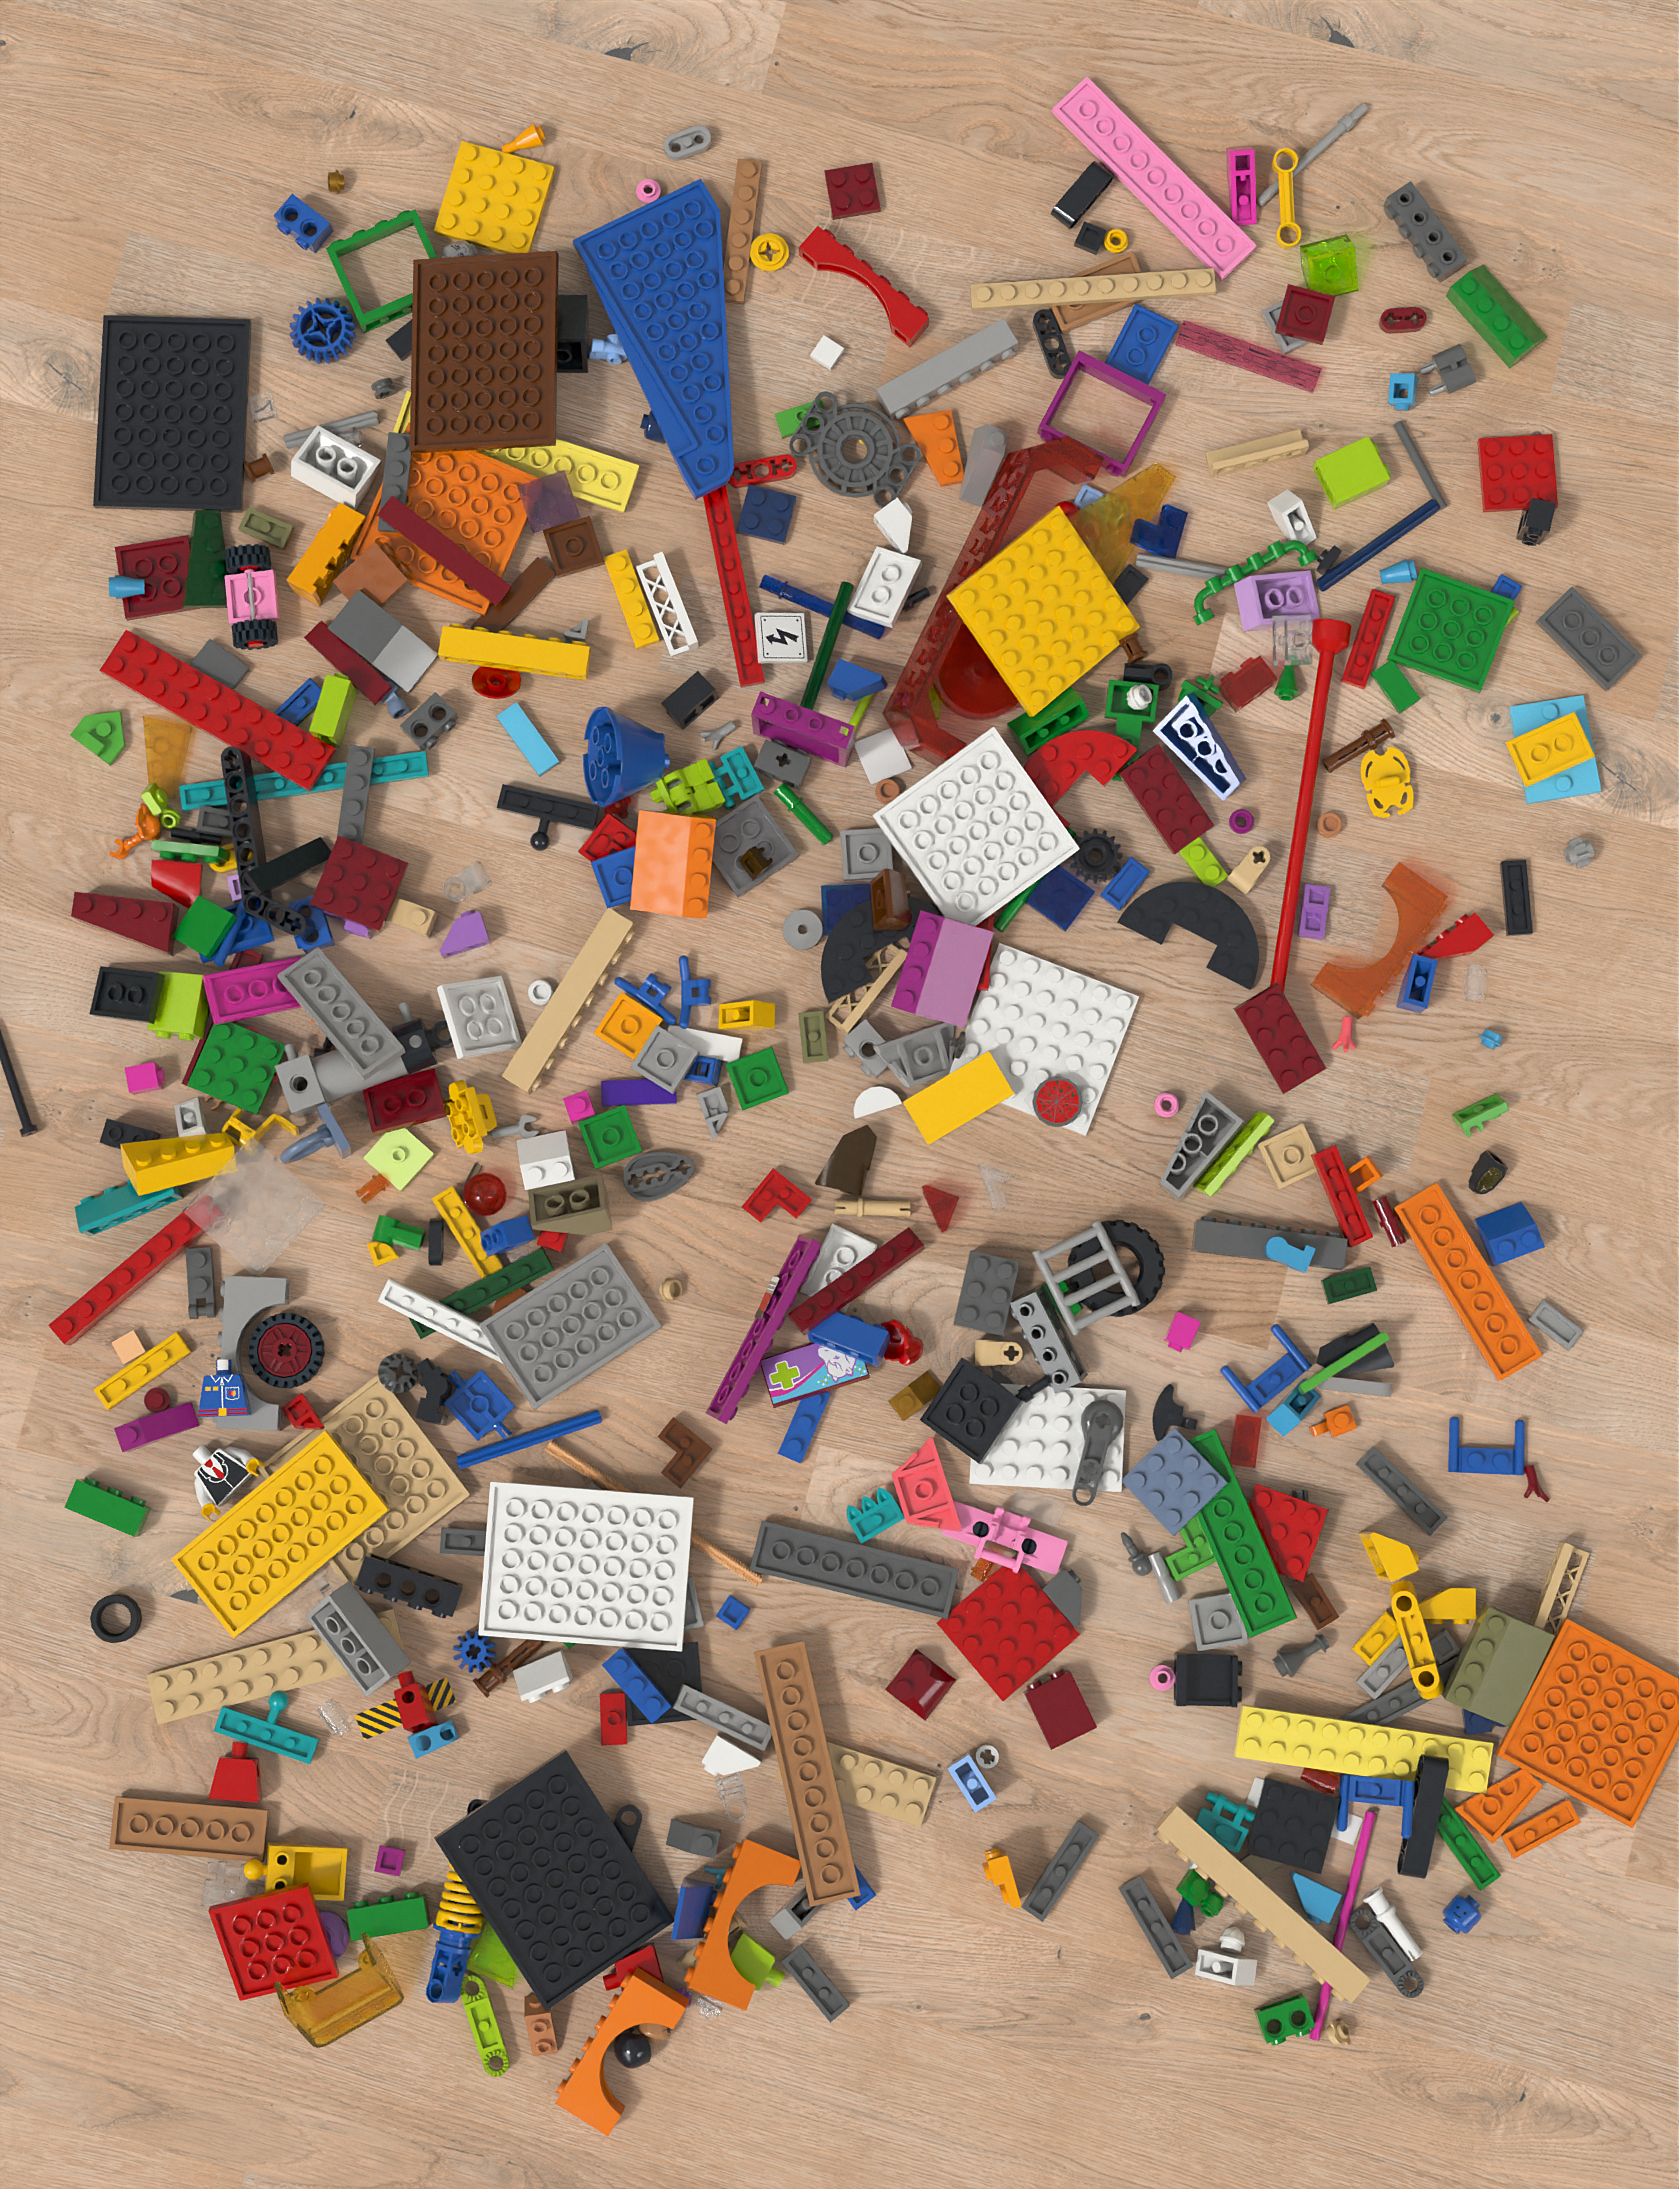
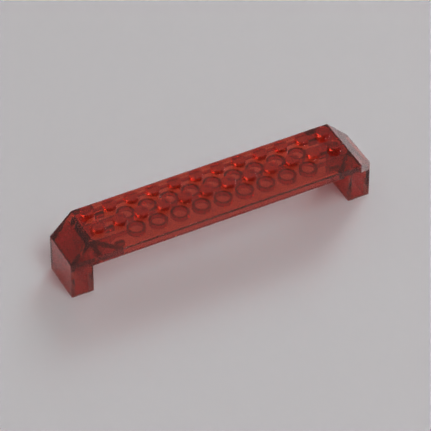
(909, 706)

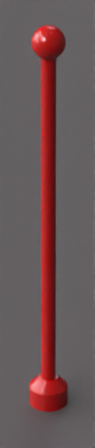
(1329, 639)

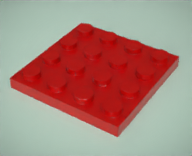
(1008, 1629)
(274, 1940)

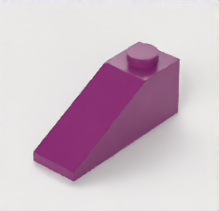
(156, 1427)

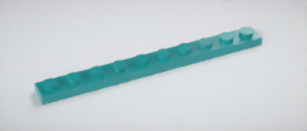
(274, 786)

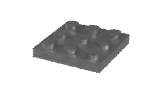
(741, 830)

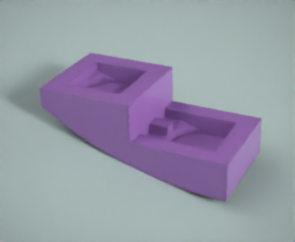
(1314, 911)
(351, 927)

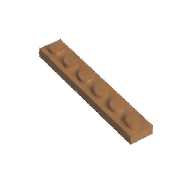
(741, 229)

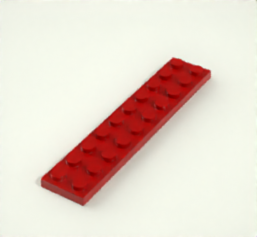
(217, 710)

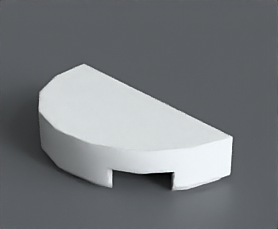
(875, 1100)

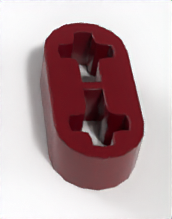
(1402, 314)

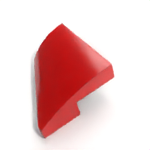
(177, 880)

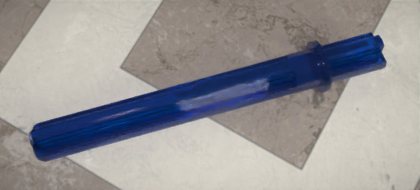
(819, 606)

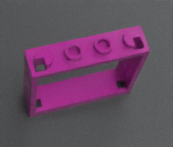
(1121, 382)
(803, 729)

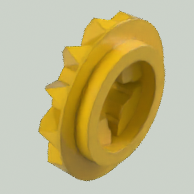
(776, 244)

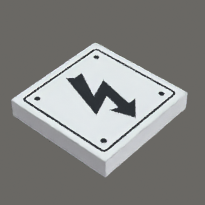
(781, 638)

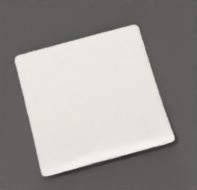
(882, 756)

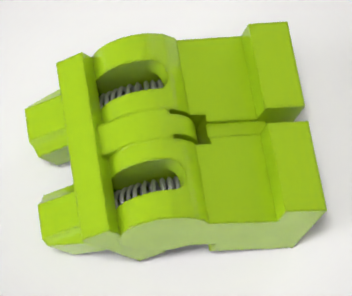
(689, 790)

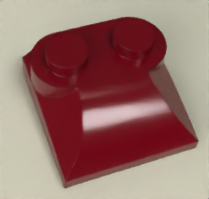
(920, 1684)

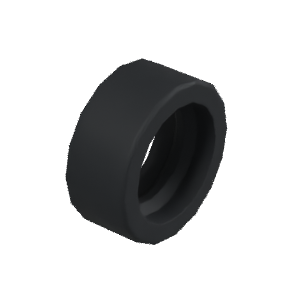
(101, 1632)

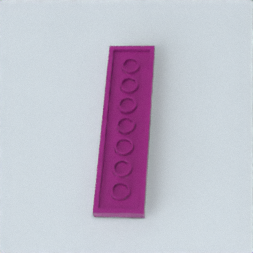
(760, 1334)

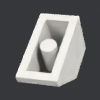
(1292, 517)
(895, 524)
(191, 1118)
(728, 1758)
(1226, 1967)

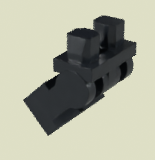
(437, 1389)

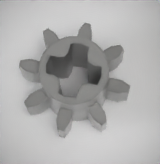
(1578, 852)

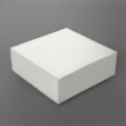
(827, 352)

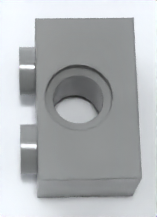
(864, 1035)

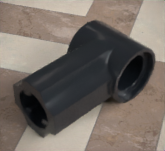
(1145, 674)

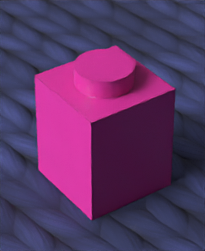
(144, 1078)
(579, 1107)
(1181, 1332)

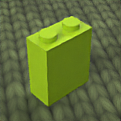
(1351, 472)
(333, 709)
(181, 1007)

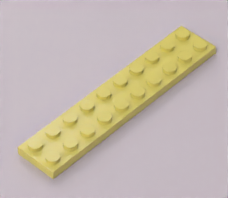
(590, 474)
(1358, 1747)

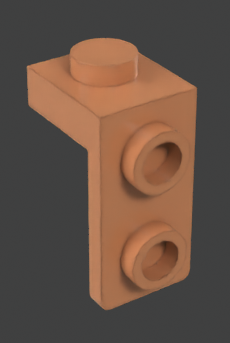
(539, 2027)

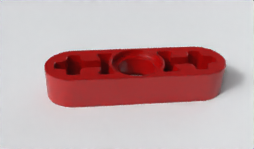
(780, 474)

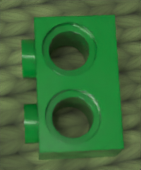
(1282, 2011)

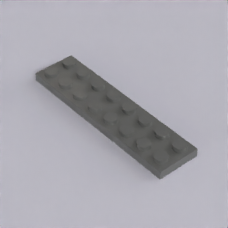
(854, 1569)

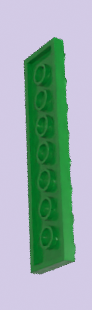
(1241, 1547)

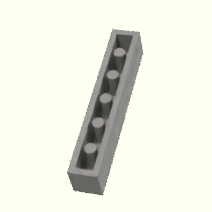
(947, 369)

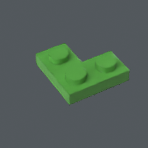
(1196, 1554)

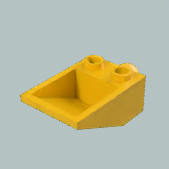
(317, 1864)

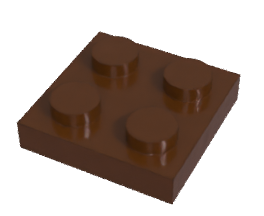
(573, 547)

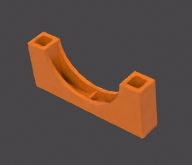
(713, 1969)
(640, 2002)

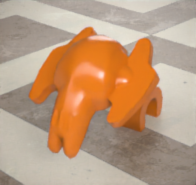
(148, 827)

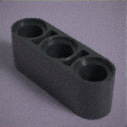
(1082, 195)

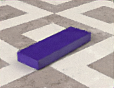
(634, 1093)

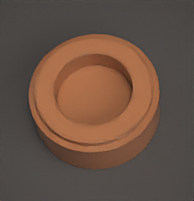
(887, 790)
(1329, 824)

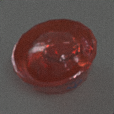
(484, 1194)

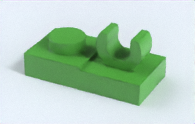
(1485, 1109)

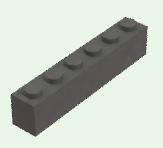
(1249, 1242)

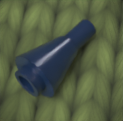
(1184, 1918)

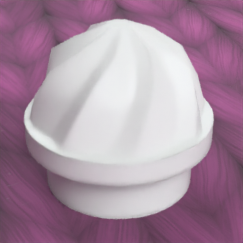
(1139, 697)
(1232, 1940)

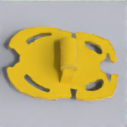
(1387, 781)

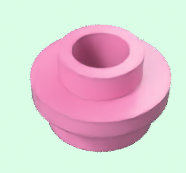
(648, 198)
(1166, 1097)
(1153, 1677)

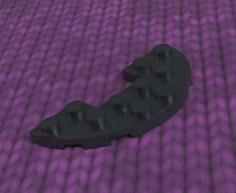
(1204, 913)
(854, 940)

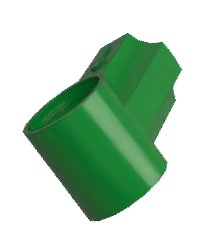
(393, 1232)

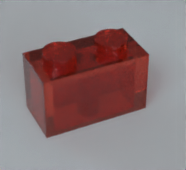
(1247, 683)

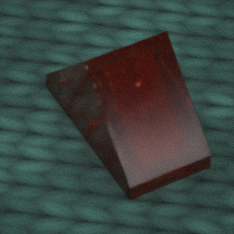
(941, 1205)

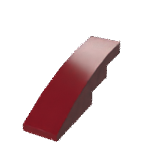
(348, 663)

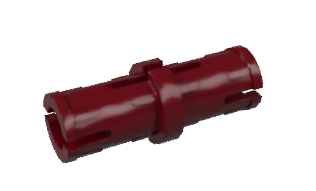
(1389, 1221)

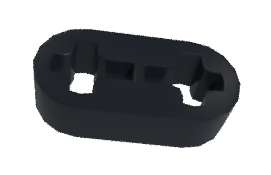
(436, 1242)

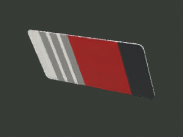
(766, 1298)

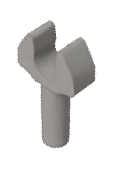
(516, 1129)

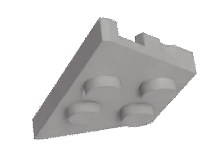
(920, 1054)

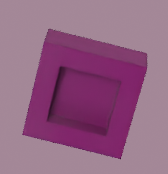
(390, 1860)

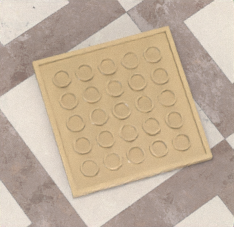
(396, 1462)

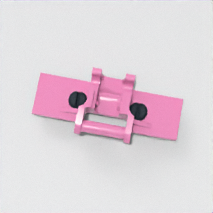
(1012, 1531)

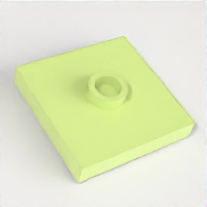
(399, 1157)

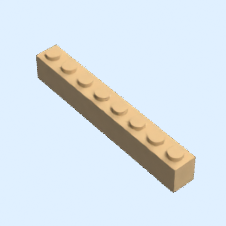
(568, 1001)

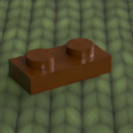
(1314, 1602)

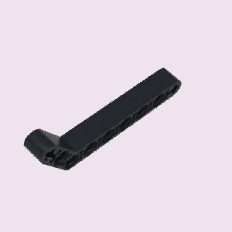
(238, 765)

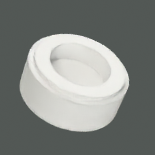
(540, 992)

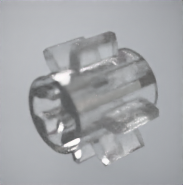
(709, 2006)

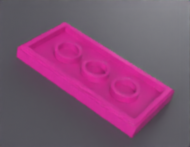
(248, 991)

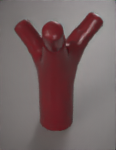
(1533, 1484)

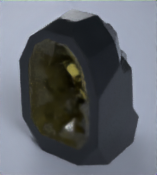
(1487, 1173)

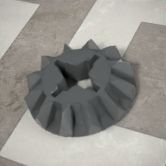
(388, 1378)

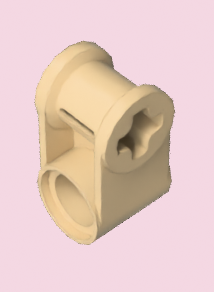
(1247, 872)
(992, 1353)

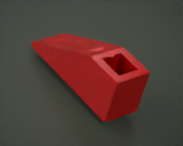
(1461, 941)

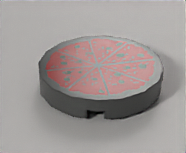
(1057, 1102)

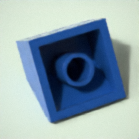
(1509, 1233)

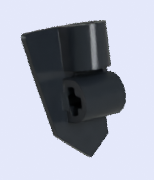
(1338, 1348)

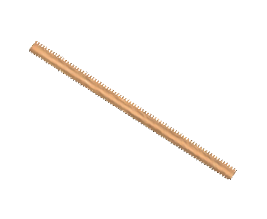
(609, 1484)

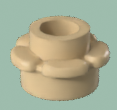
(670, 1289)

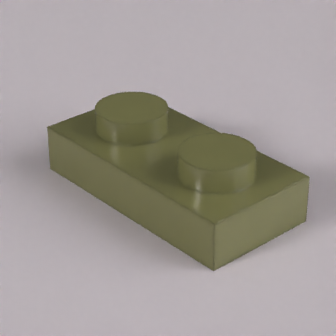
(266, 528)
(813, 1037)

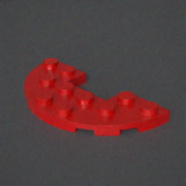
(1067, 757)

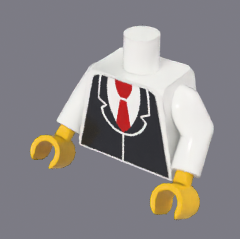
(221, 1476)

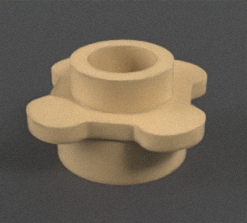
(1338, 2032)

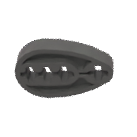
(657, 1189)

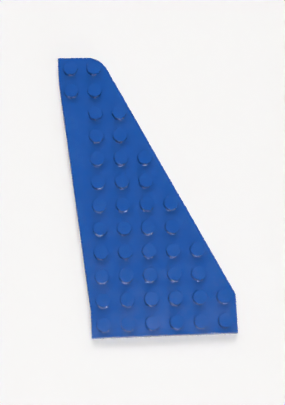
(667, 305)

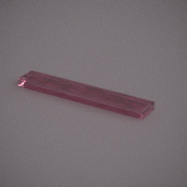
(1248, 356)

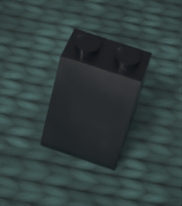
(573, 334)

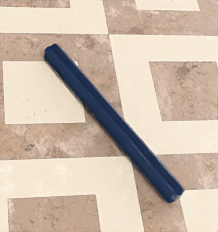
(1377, 545)

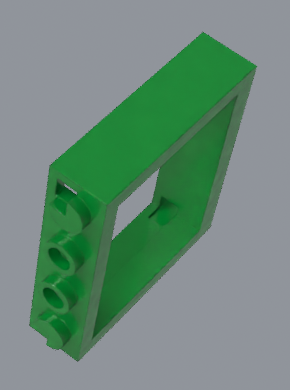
(361, 238)

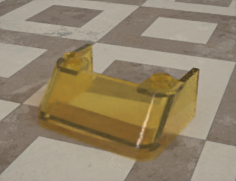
(344, 2003)

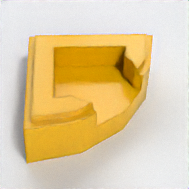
(381, 1253)

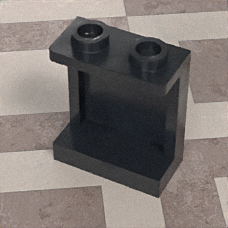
(1207, 1680)

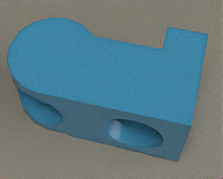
(1285, 1254)
(433, 1738)

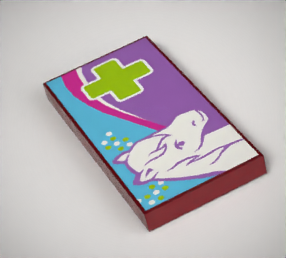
(809, 1372)

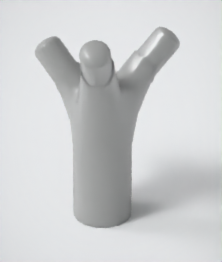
(718, 734)

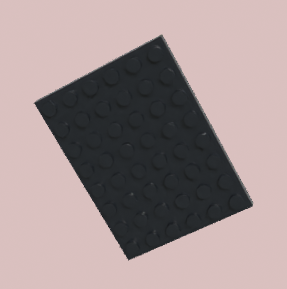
(172, 413)
(554, 1879)

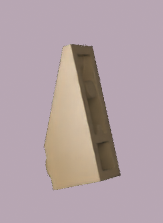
(412, 917)

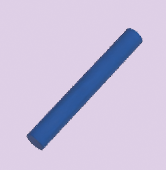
(230, 936)

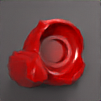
(902, 1345)

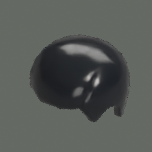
(632, 2049)

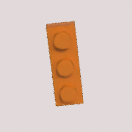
(1540, 1828)

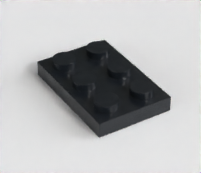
(127, 994)

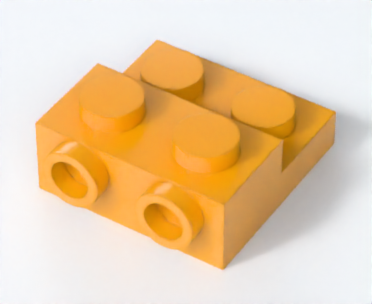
(999, 1871)

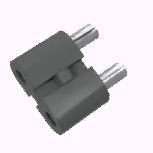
(1452, 368)

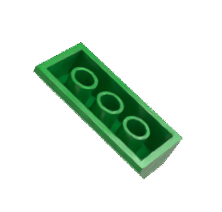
(1495, 315)

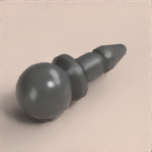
(1140, 1564)

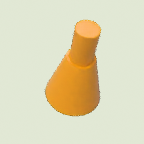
(529, 138)

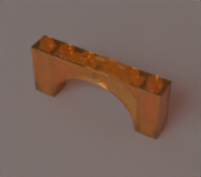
(1416, 906)

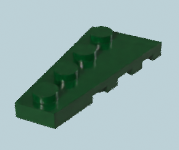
(206, 563)

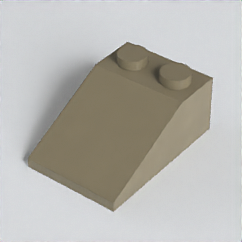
(571, 1207)

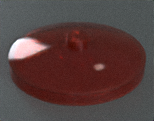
(970, 681)

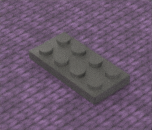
(1588, 639)

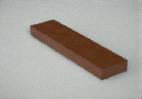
(523, 591)

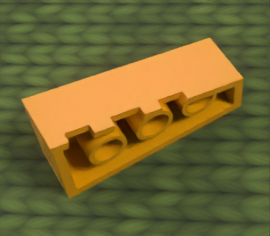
(327, 554)

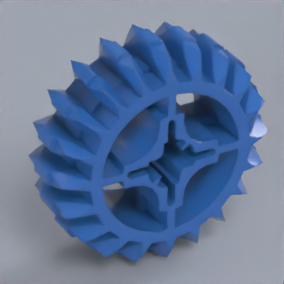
(331, 325)

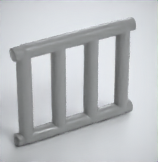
(1107, 1253)

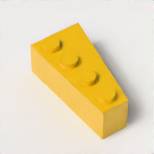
(175, 1161)

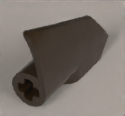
(849, 1162)

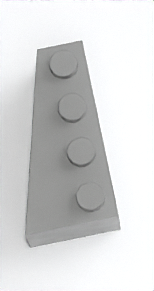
(1204, 1139)

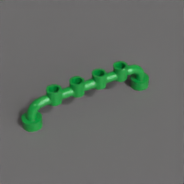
(1236, 573)

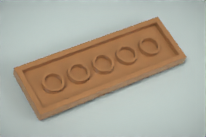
(189, 1829)

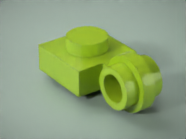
(157, 801)

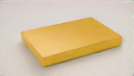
(1550, 749)

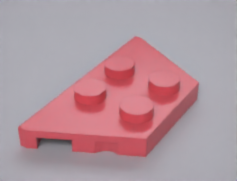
(925, 1491)

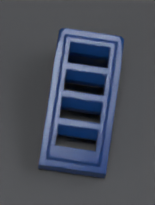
(713, 1075)

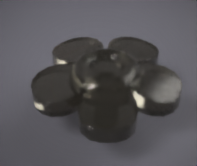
(959, 1045)

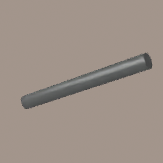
(1419, 464)

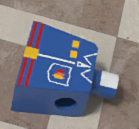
(224, 1393)

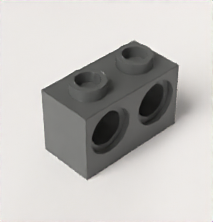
(425, 718)

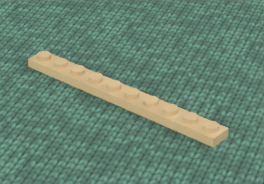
(1092, 289)

